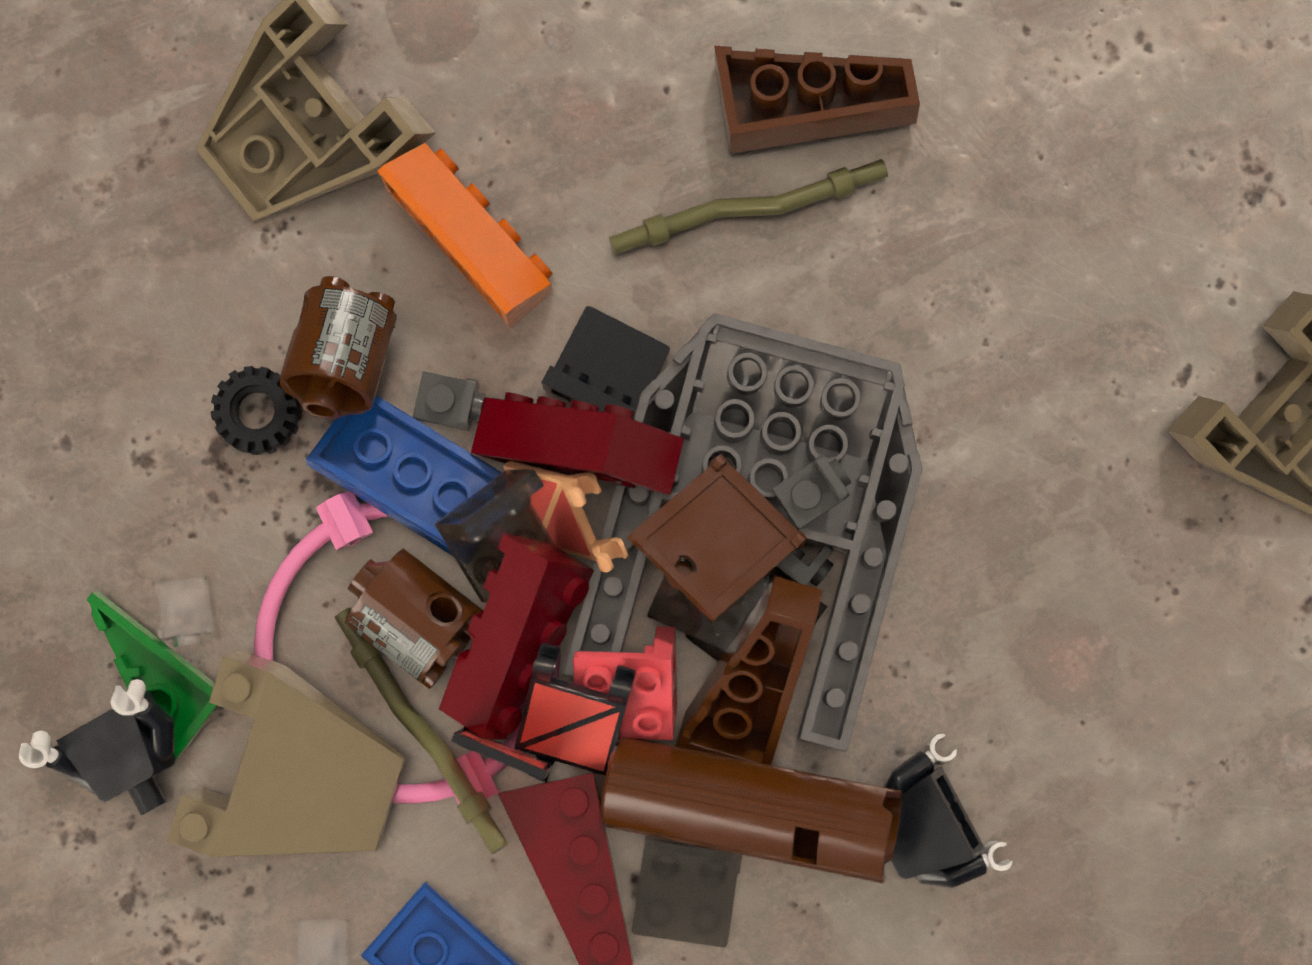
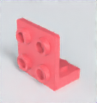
(653, 696)

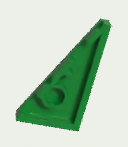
(169, 677)

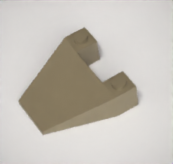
(290, 127)
(1273, 436)
(305, 777)

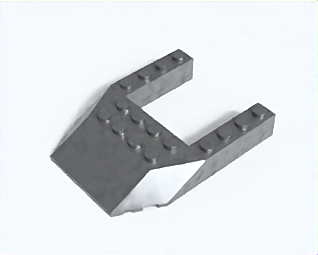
(770, 411)

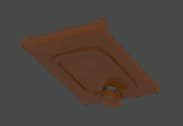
(725, 533)

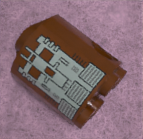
(338, 349)
(411, 615)

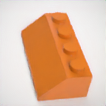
(466, 232)

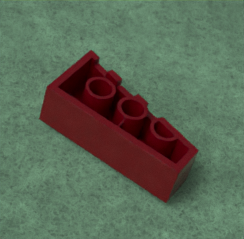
(578, 441)
(525, 607)
(574, 864)

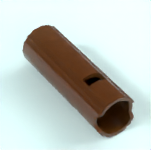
(751, 809)

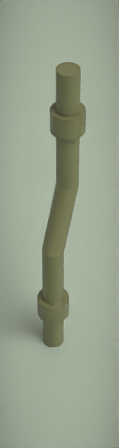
(837, 184)
(472, 805)

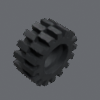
(227, 406)

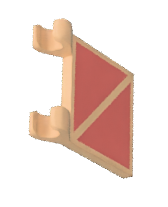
(562, 514)

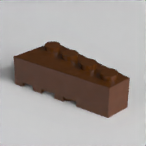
(810, 97)
(752, 685)

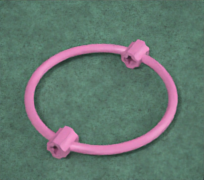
(347, 524)

